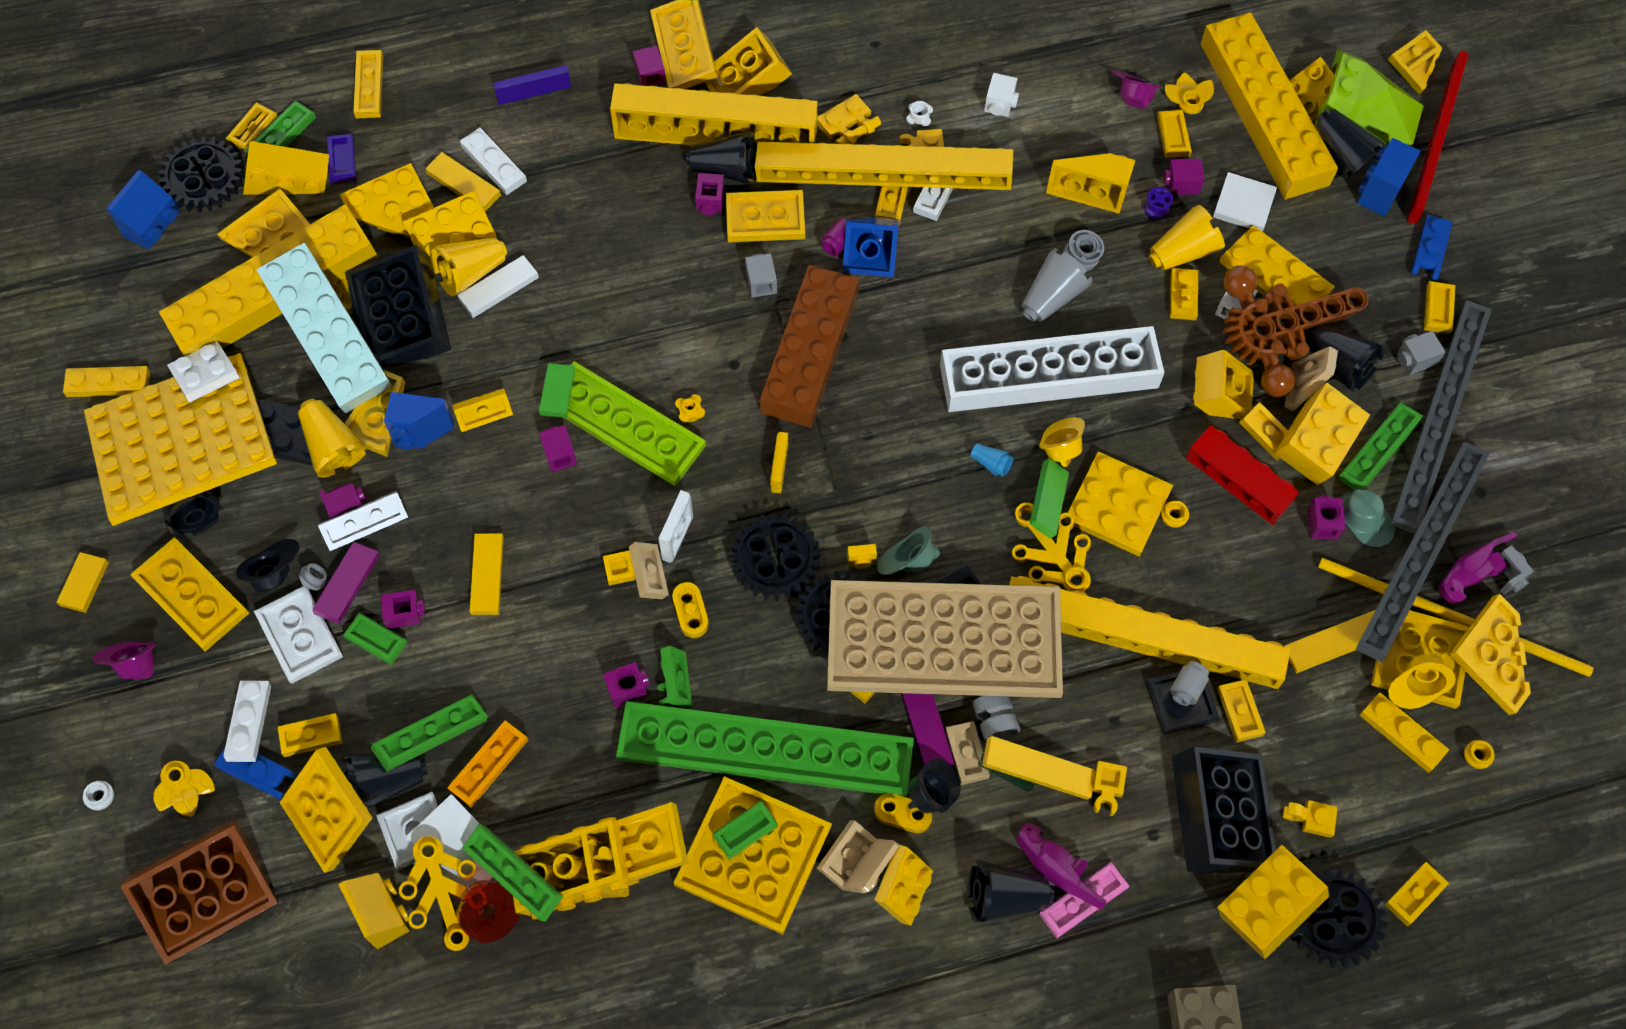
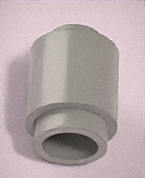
(1190, 683)

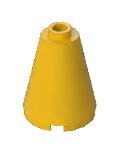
(1187, 240)
(466, 262)
(328, 439)

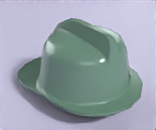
(1367, 517)
(910, 554)

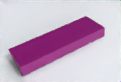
(346, 583)
(927, 727)

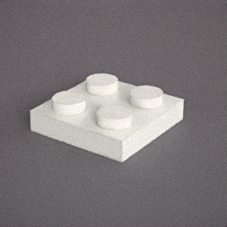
(203, 371)

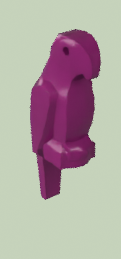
(1473, 568)
(1057, 864)

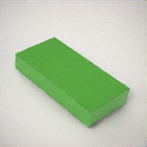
(557, 390)
(375, 638)
(745, 830)

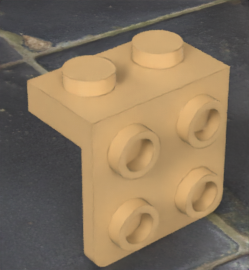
(857, 859)

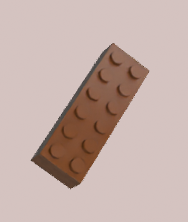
(809, 346)

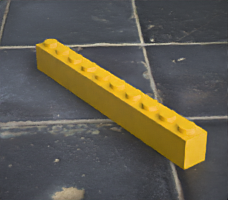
(884, 165)
(1169, 638)

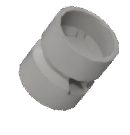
(996, 717)

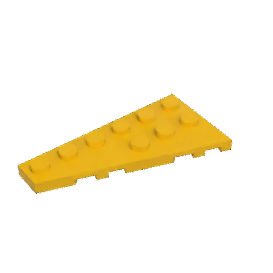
(268, 225)

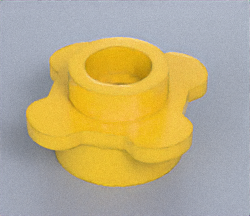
(690, 415)

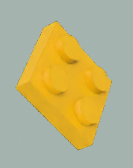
(904, 885)

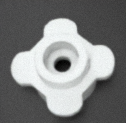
(922, 108)

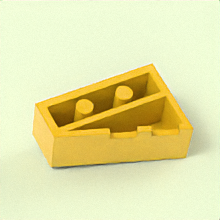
(284, 168)

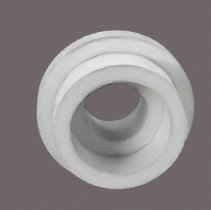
(92, 790)

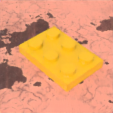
(765, 216)
(450, 223)

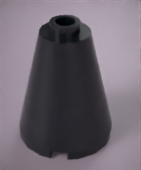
(1347, 141)
(728, 156)
(1354, 356)
(192, 514)
(376, 784)
(1005, 892)

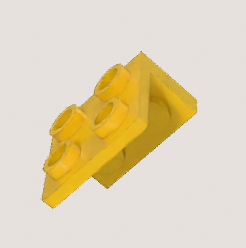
(1313, 86)

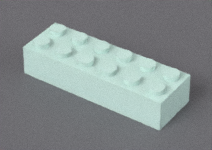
(324, 328)

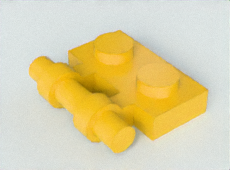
(845, 116)

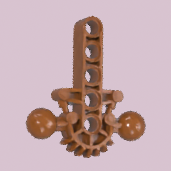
(1275, 339)

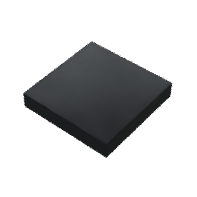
(1177, 717)

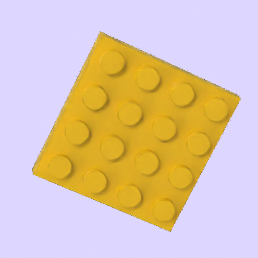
(767, 876)

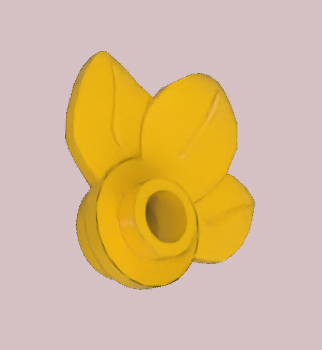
(1187, 92)
(183, 792)

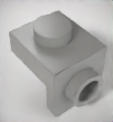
(1516, 570)

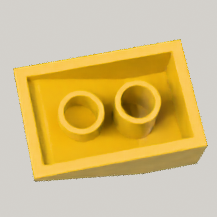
(749, 67)
(1092, 180)

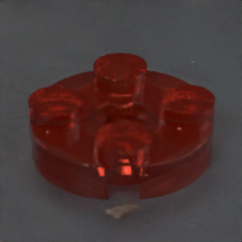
(471, 906)

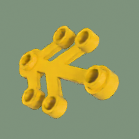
(1055, 553)
(438, 887)

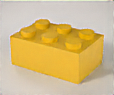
(1322, 434)
(1273, 901)

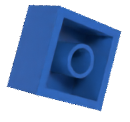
(1387, 176)

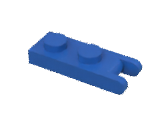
(1432, 245)
(262, 774)

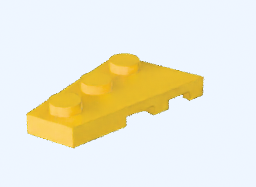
(368, 418)

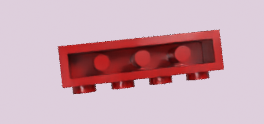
(1242, 475)

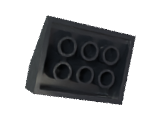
(399, 307)
(1223, 810)

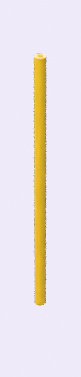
(1453, 616)

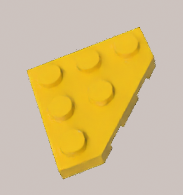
(389, 200)
(1495, 655)

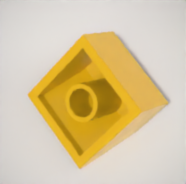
(1223, 385)
(375, 908)

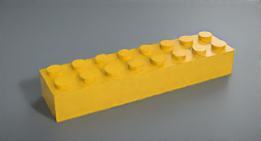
(1268, 106)
(703, 116)
(241, 301)

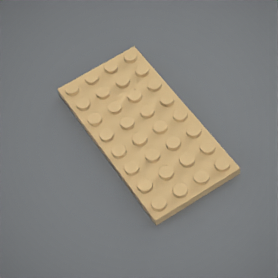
(945, 639)

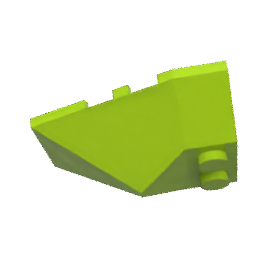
(1372, 100)

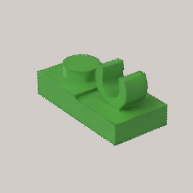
(676, 678)

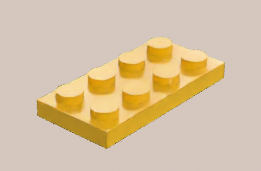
(683, 43)
(1274, 266)
(189, 594)

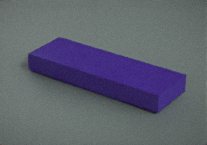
(532, 84)

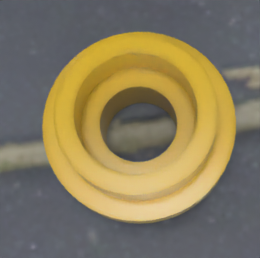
(1176, 507)
(1482, 747)

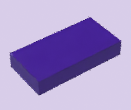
(341, 158)

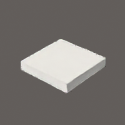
(1244, 202)
(676, 526)
(399, 822)

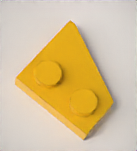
(1417, 60)

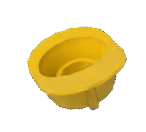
(1063, 440)
(1421, 682)

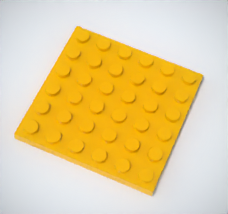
(163, 449)

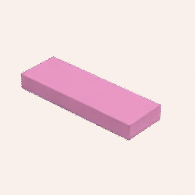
(1071, 910)

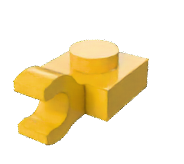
(1315, 816)

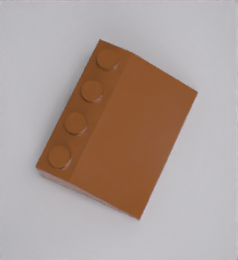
(199, 891)

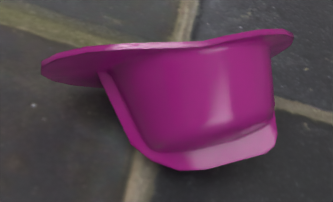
(1136, 91)
(128, 659)

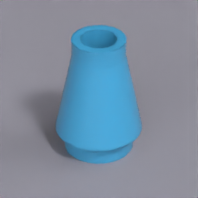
(993, 459)

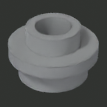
(312, 577)

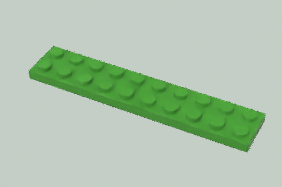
(765, 749)

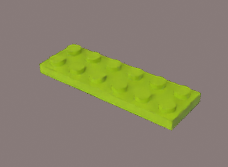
(632, 427)

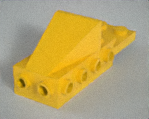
(607, 856)

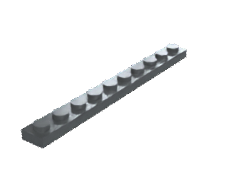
(1440, 417)
(1422, 552)

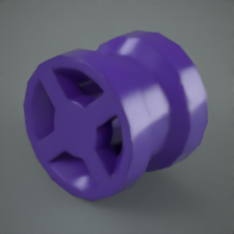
(1156, 197)

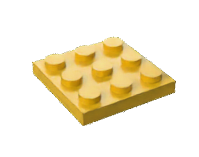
(1119, 503)
(1423, 636)
(325, 809)

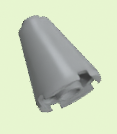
(1055, 285)

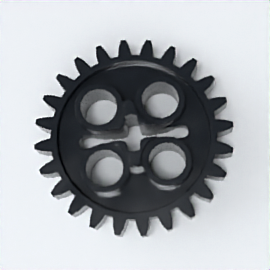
(219, 165)
(750, 563)
(810, 612)
(1342, 944)

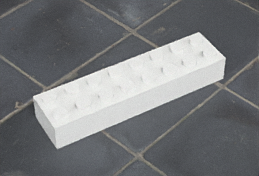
(1051, 369)

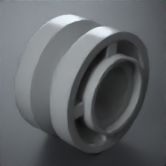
(1088, 242)

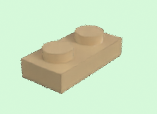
(648, 570)
(966, 752)

